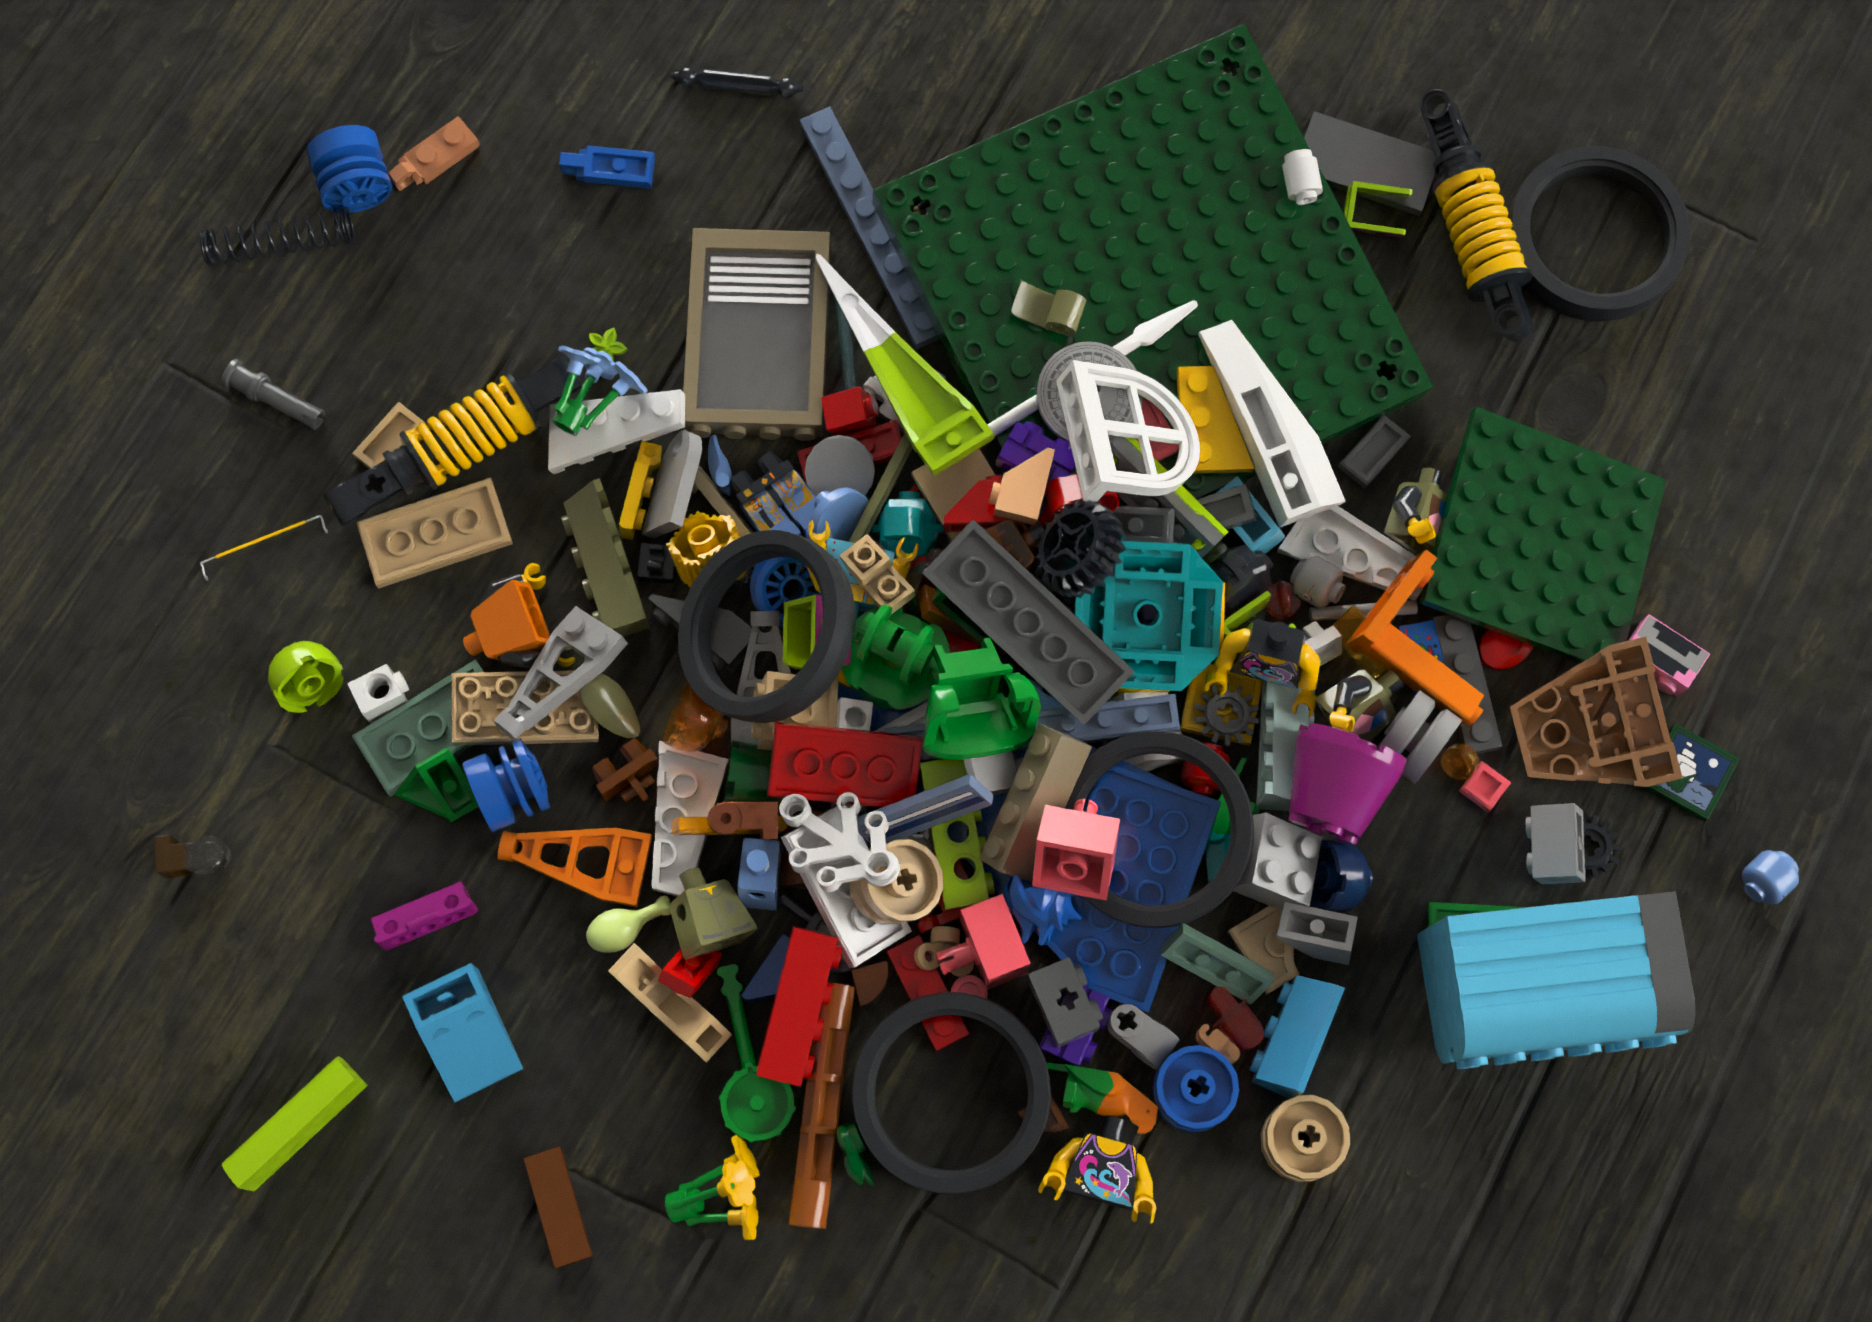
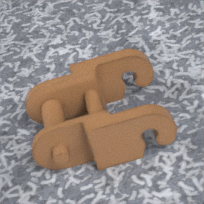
(1217, 1041)

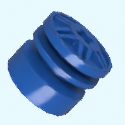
(349, 168)
(506, 784)

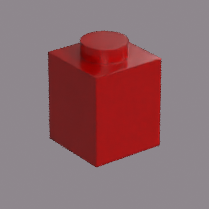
(849, 411)

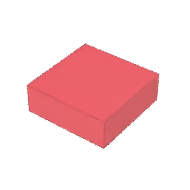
(1485, 787)

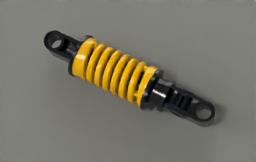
(1477, 218)
(434, 452)

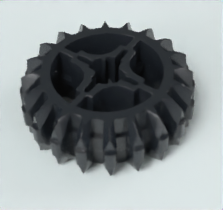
(1079, 548)

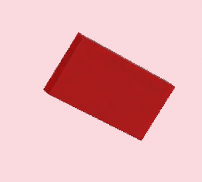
(835, 761)

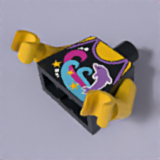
(1269, 654)
(1103, 1170)

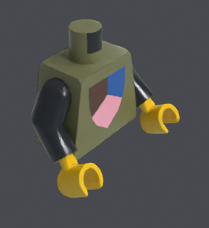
(1417, 512)
(1361, 703)

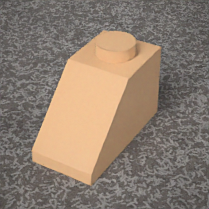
(1023, 489)

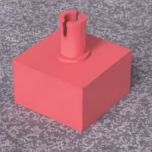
(1076, 850)
(990, 944)

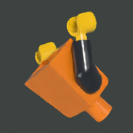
(511, 621)

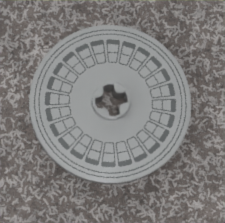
(1113, 400)

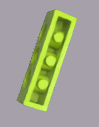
(956, 891)

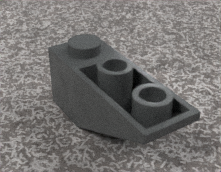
(728, 632)

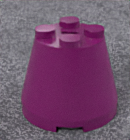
(1340, 781)

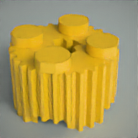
(699, 541)

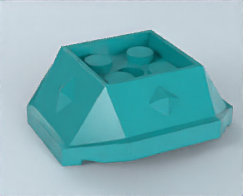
(1187, 617)

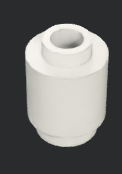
(1302, 176)

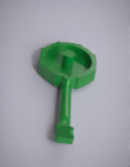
(749, 1103)

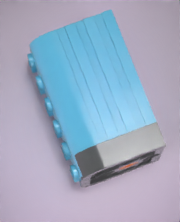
(1557, 980)

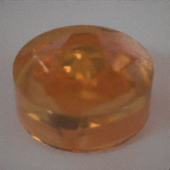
(1460, 761)

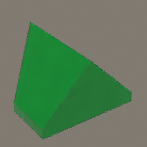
(439, 786)

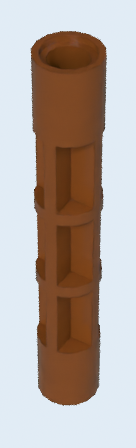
(821, 1113)

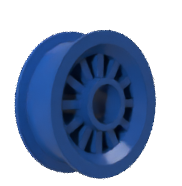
(760, 580)

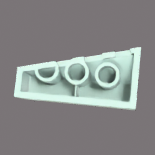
(1277, 744)

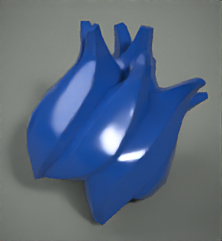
(1038, 908)

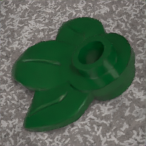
(853, 1147)

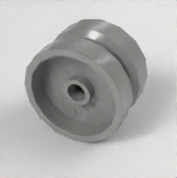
(1417, 736)

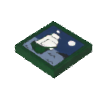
(1704, 774)

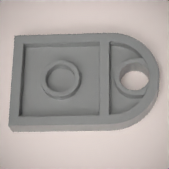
(673, 485)

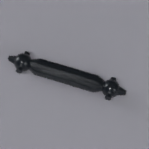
(737, 82)

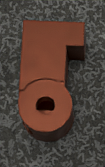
(729, 816)

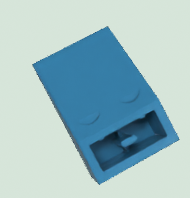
(463, 1031)

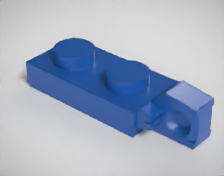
(610, 166)

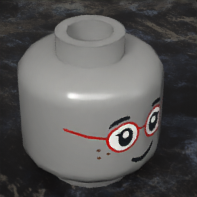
(1317, 581)

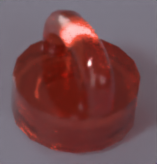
(1283, 601)

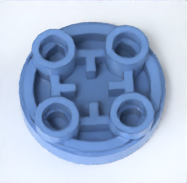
(841, 510)

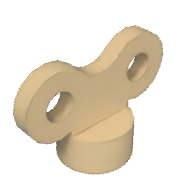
(941, 939)

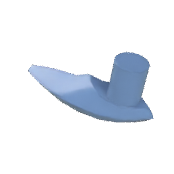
(719, 467)

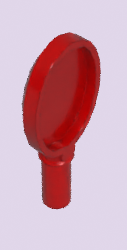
(1501, 651)

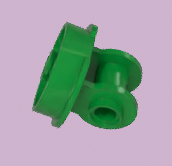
(900, 640)

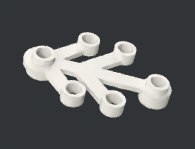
(841, 845)

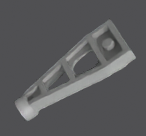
(585, 636)
(758, 642)

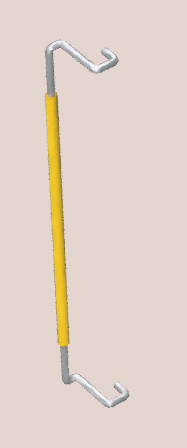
(261, 539)

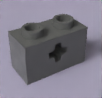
(1062, 1023)

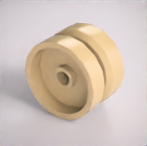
(910, 894)
(1327, 1136)

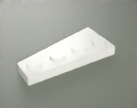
(620, 424)

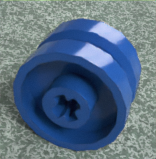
(1213, 1076)

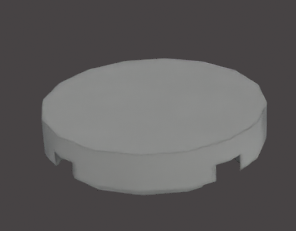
(839, 464)

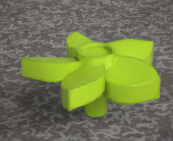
(607, 343)

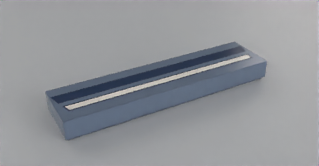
(931, 808)

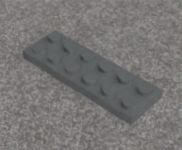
(1028, 622)

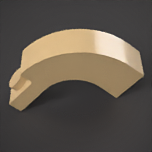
(677, 1012)

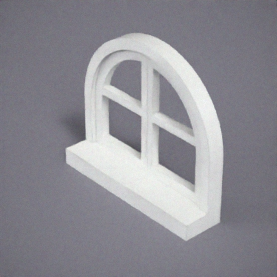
(1090, 431)

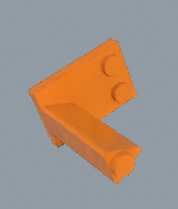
(1404, 656)

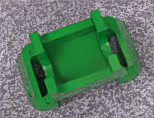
(967, 714)

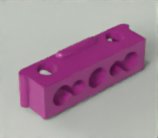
(423, 916)

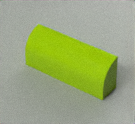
(293, 1125)

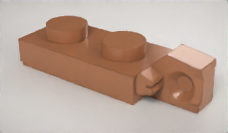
(434, 154)

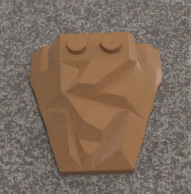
(1599, 722)

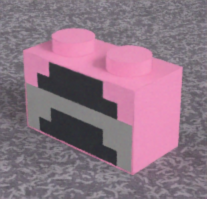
(1673, 656)

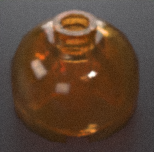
(693, 723)

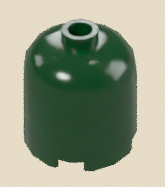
(748, 774)

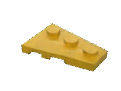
(1218, 434)

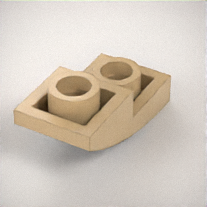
(876, 575)

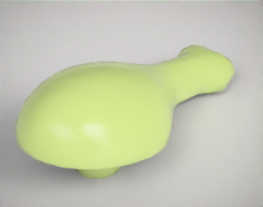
(620, 927)

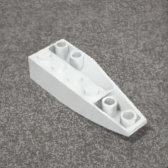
(1273, 429)

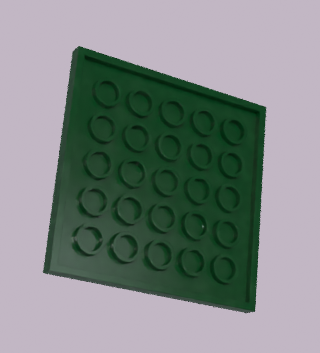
(1542, 539)

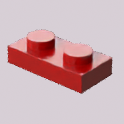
(688, 975)

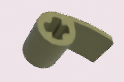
(1049, 311)

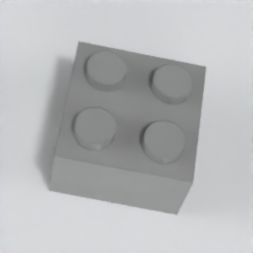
(1280, 863)

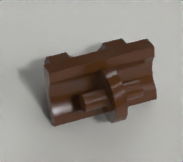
(639, 764)

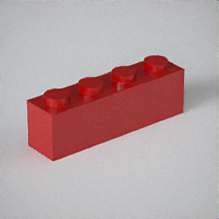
(797, 1006)

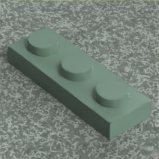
(1216, 963)

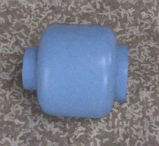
(1770, 877)

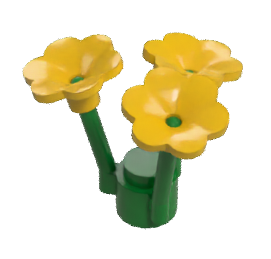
(736, 1184)

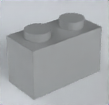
(1556, 843)

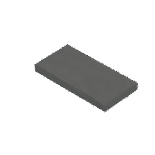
(1363, 155)

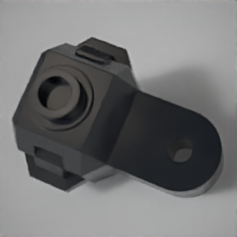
(1242, 571)

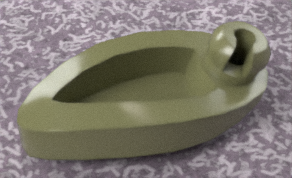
(610, 706)

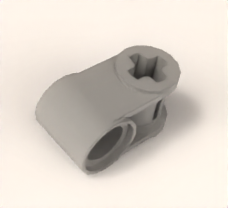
(1147, 1039)

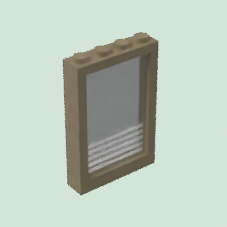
(756, 333)

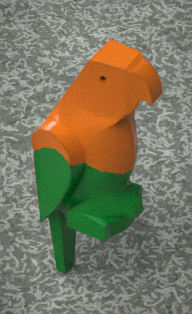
(1106, 1095)

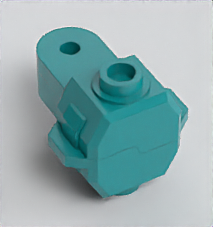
(908, 519)

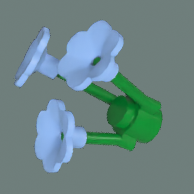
(572, 413)

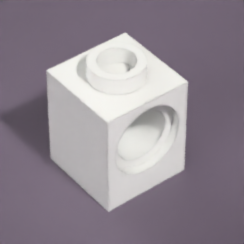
(366, 685)

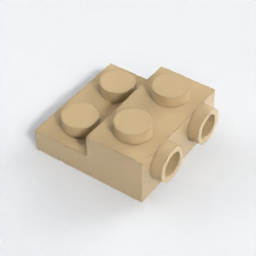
(820, 713)

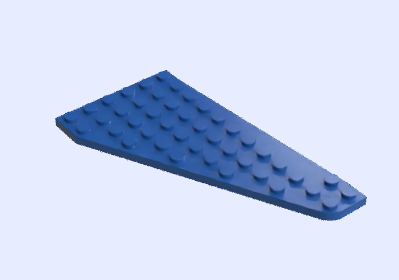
(1154, 865)

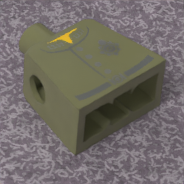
(708, 915)

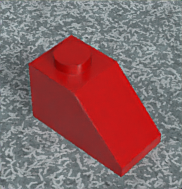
(975, 507)

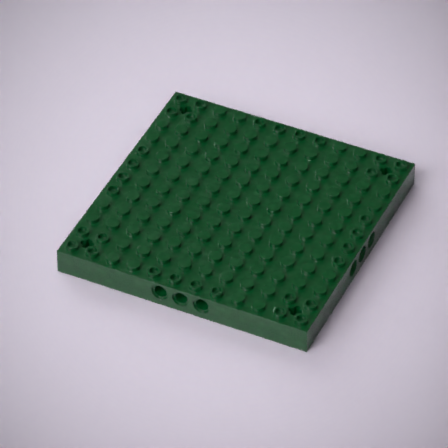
(1140, 206)

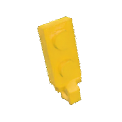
(640, 486)

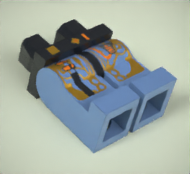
(772, 494)

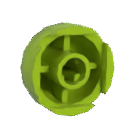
(304, 675)

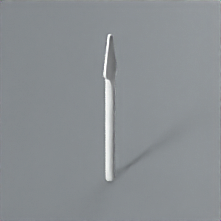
(1143, 335)

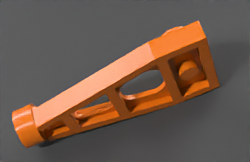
(624, 869)

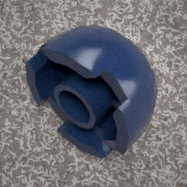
(1340, 877)

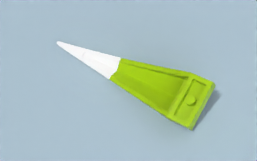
(931, 411)

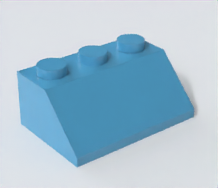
(1295, 1035)

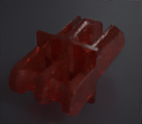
(1235, 1020)

